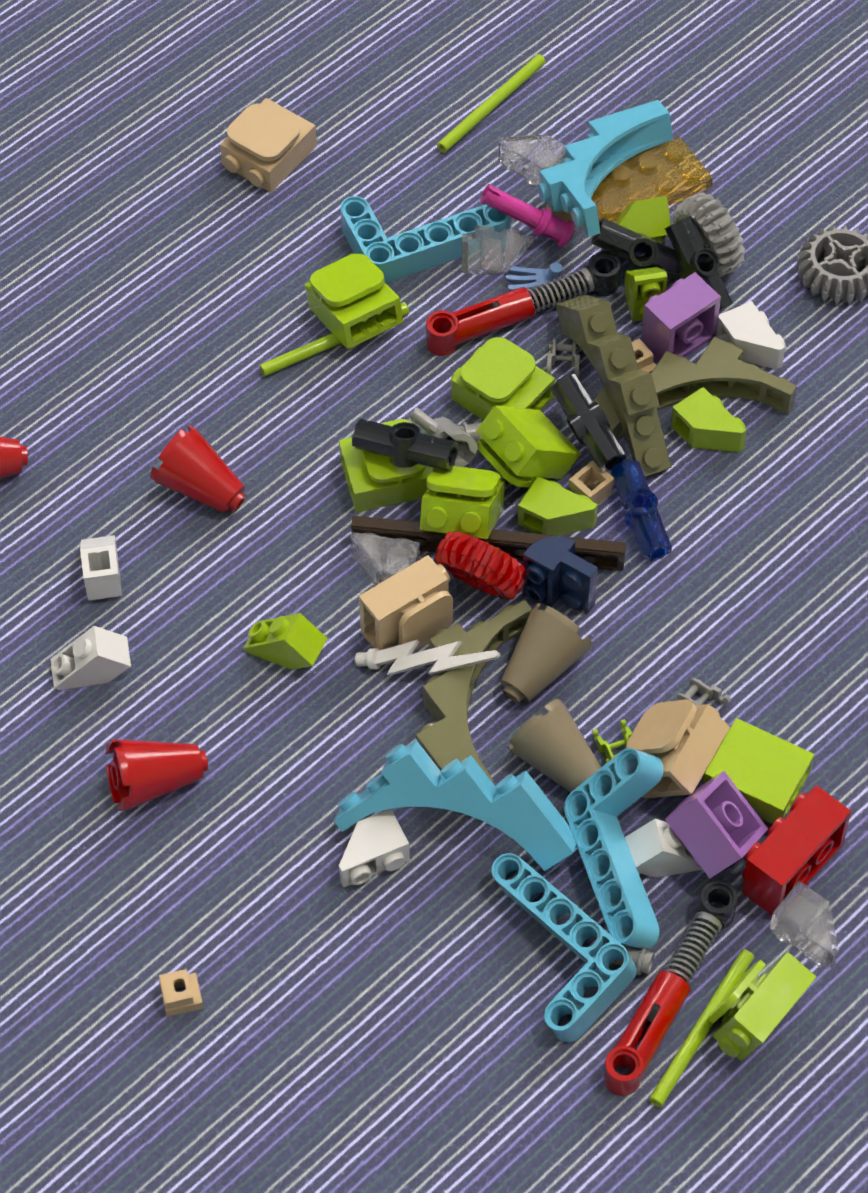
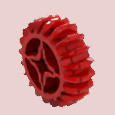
(481, 565)

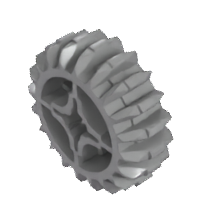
(715, 229)
(838, 273)

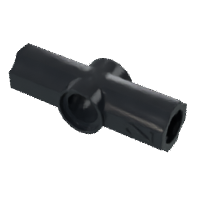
(622, 242)
(691, 251)
(588, 422)
(405, 445)

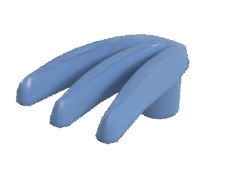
(532, 277)

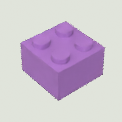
(681, 318)
(716, 824)

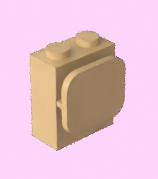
(267, 144)
(407, 606)
(683, 739)

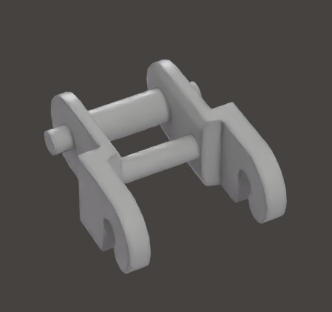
(575, 358)
(707, 692)

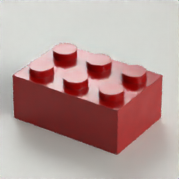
(795, 848)

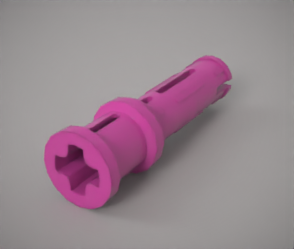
(539, 220)

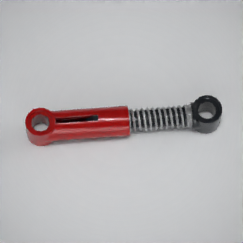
(449, 329)
(668, 991)

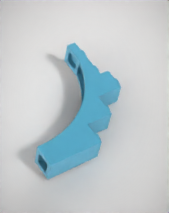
(589, 161)
(512, 806)

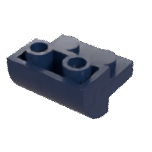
(557, 573)

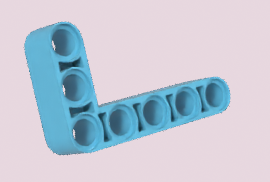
(416, 248)
(603, 848)
(572, 935)

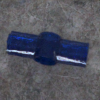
(648, 525)

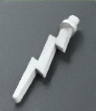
(405, 660)

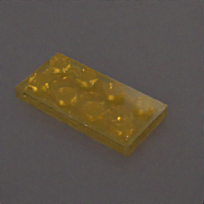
(659, 172)

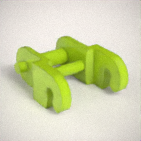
(604, 747)

